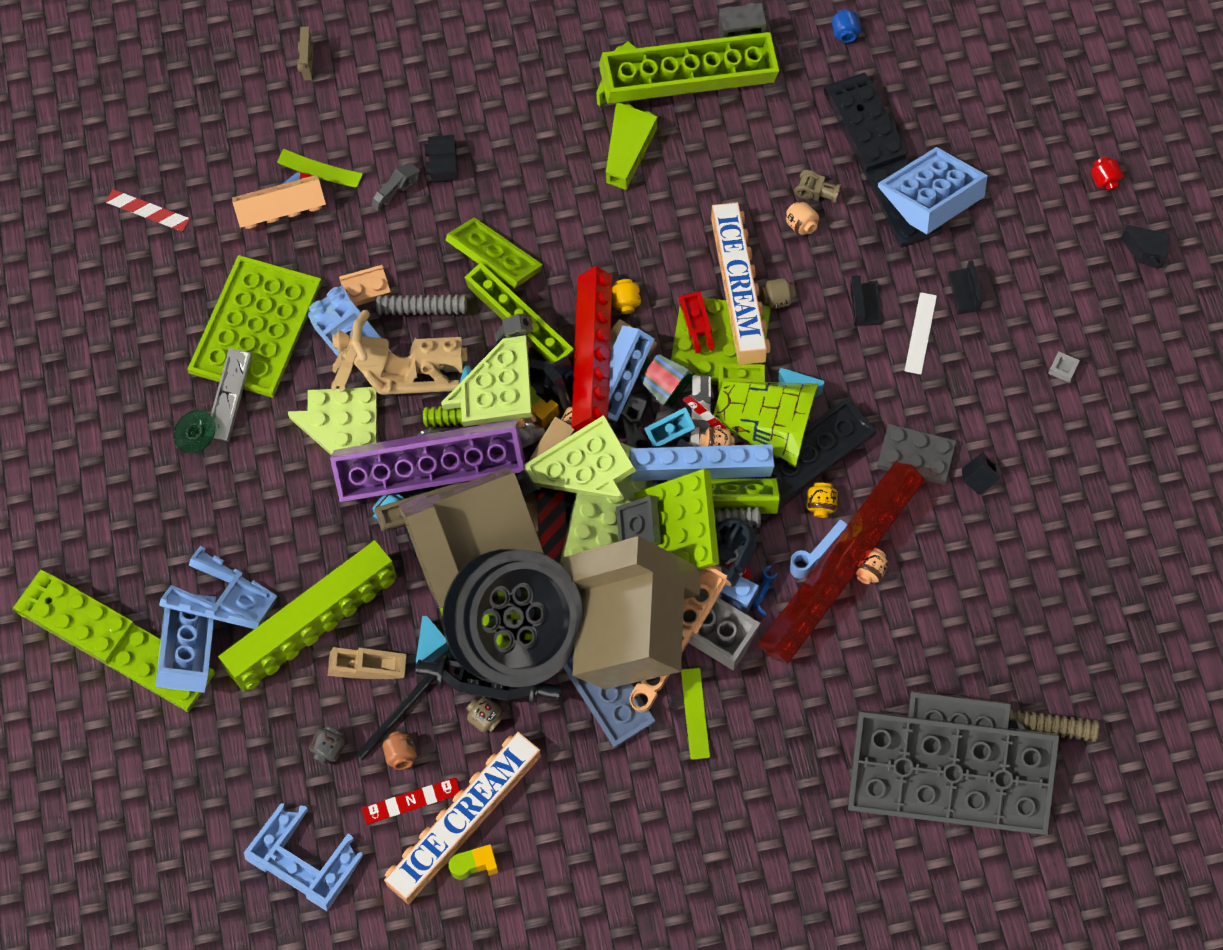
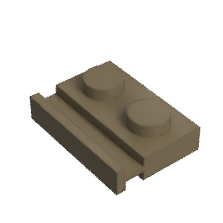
(305, 50)

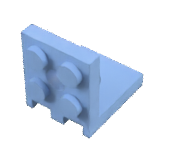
(335, 314)

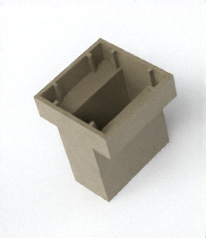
(466, 523)
(630, 611)

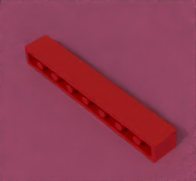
(592, 347)

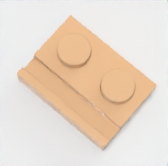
(366, 285)

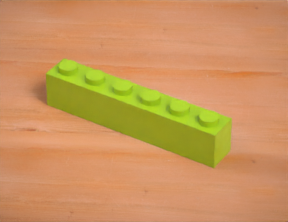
(507, 304)

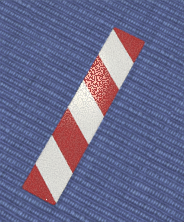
(147, 210)

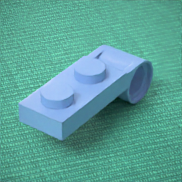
(814, 558)

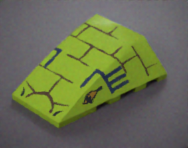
(767, 414)

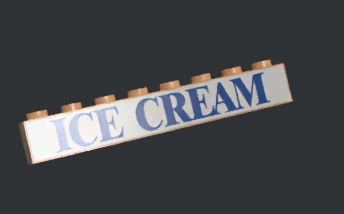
(738, 284)
(462, 817)

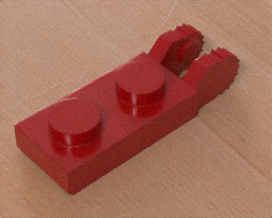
(696, 319)

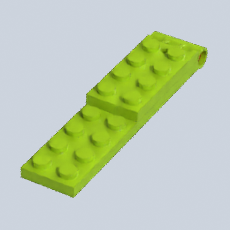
(99, 633)

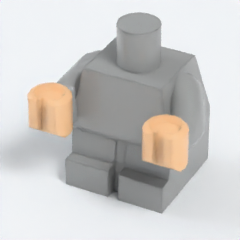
(529, 433)

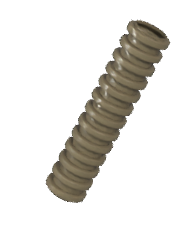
(1057, 725)

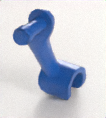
(763, 591)

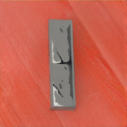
(230, 392)

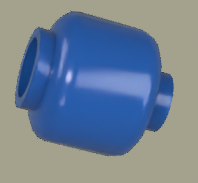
(846, 26)

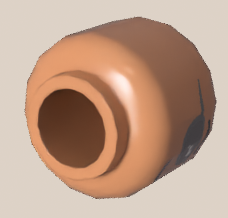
(399, 750)

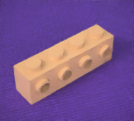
(278, 201)

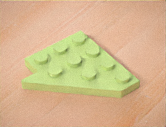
(496, 387)
(339, 418)
(584, 463)

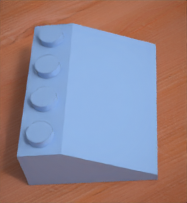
(934, 189)

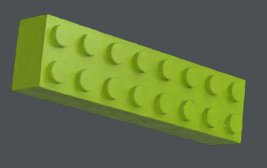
(688, 67)
(309, 616)

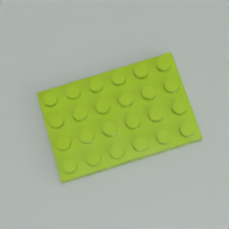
(258, 314)

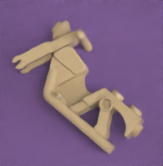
(392, 373)

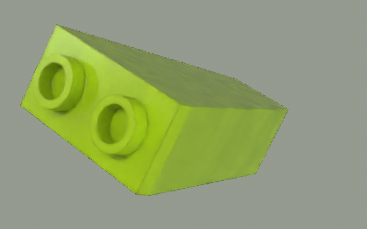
(628, 143)

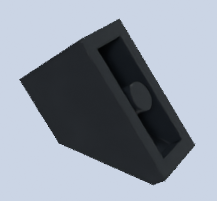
(1146, 245)

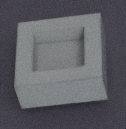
(1064, 366)

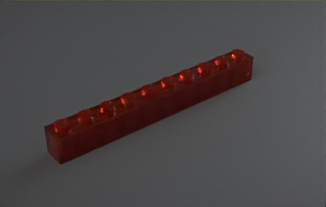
(841, 562)

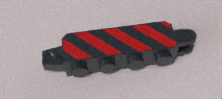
(552, 522)

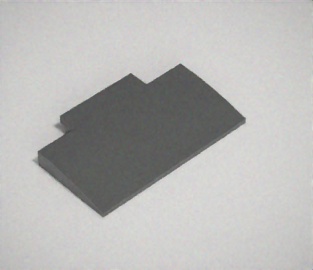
(953, 765)

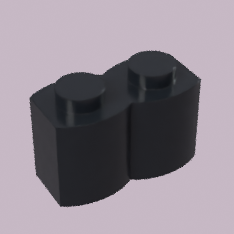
(442, 158)

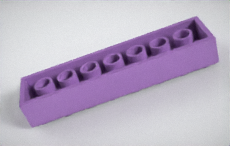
(427, 460)

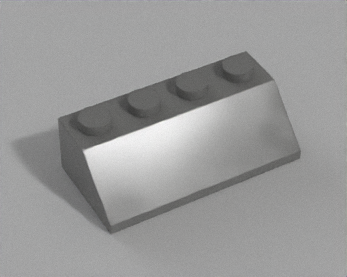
(724, 632)

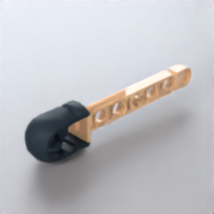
(712, 580)

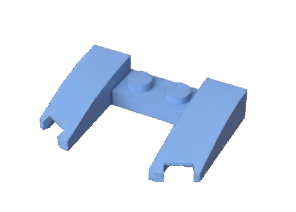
(269, 855)

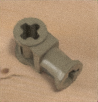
(816, 187)

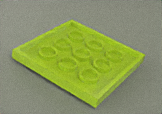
(707, 362)
(687, 517)

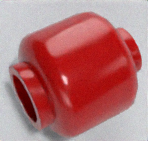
(1106, 173)

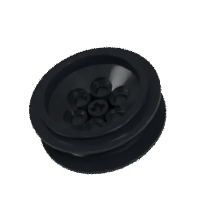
(547, 635)

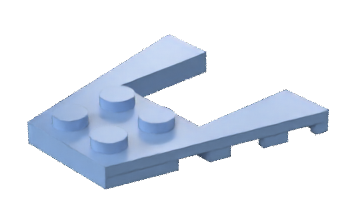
(239, 604)

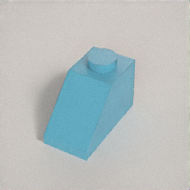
(670, 428)

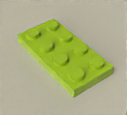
(494, 252)

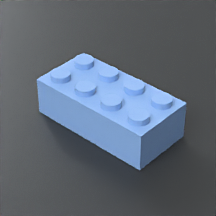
(184, 650)

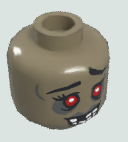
(484, 714)

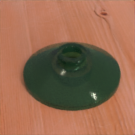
(189, 426)

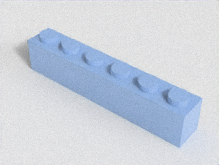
(722, 461)

